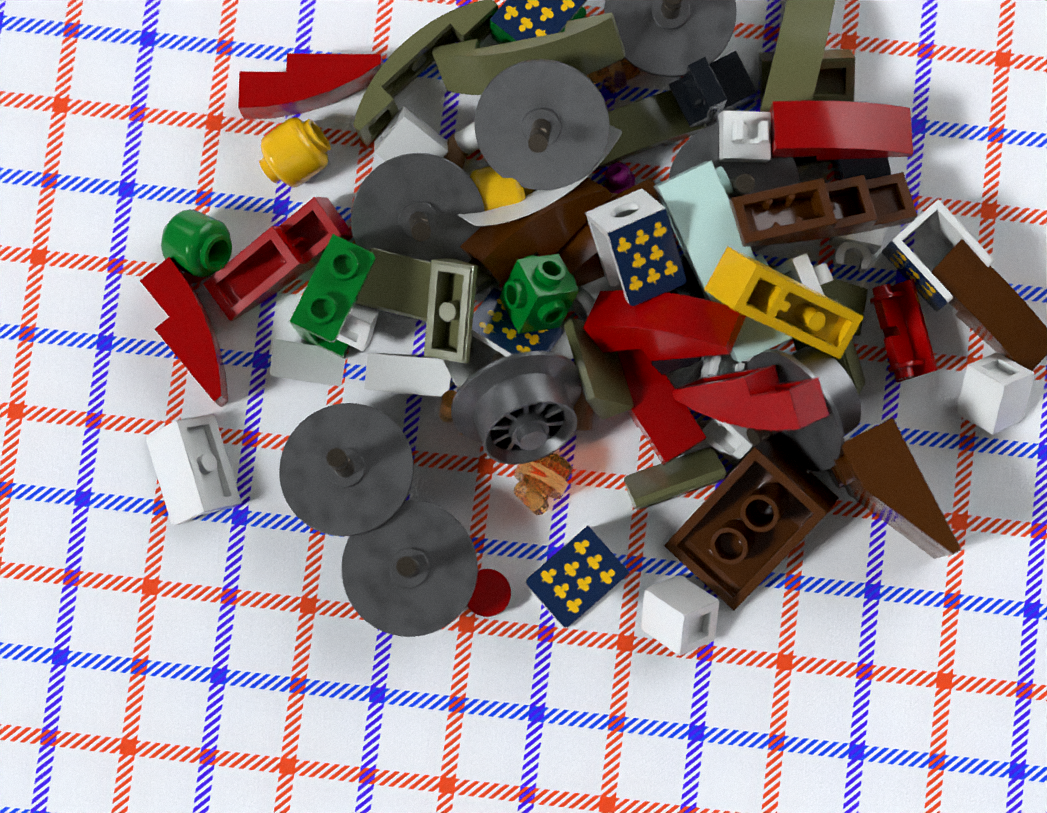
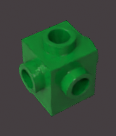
(538, 293)

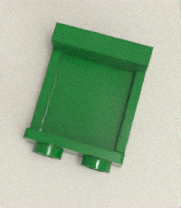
(332, 294)

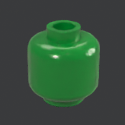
(196, 243)

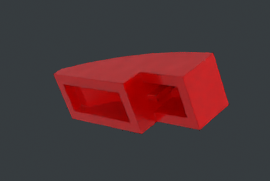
(306, 85)
(840, 130)
(276, 258)
(663, 326)
(188, 328)
(755, 399)
(661, 419)

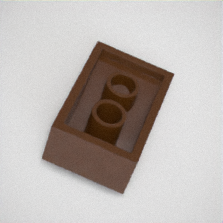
(888, 482)
(751, 522)

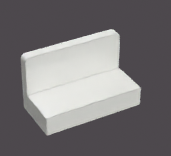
(192, 468)

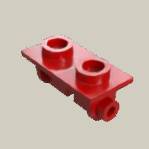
(904, 330)

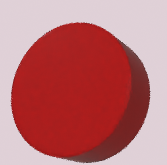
(490, 594)

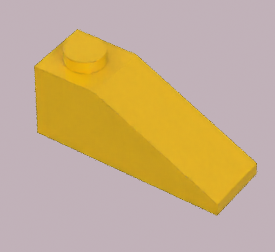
(782, 303)

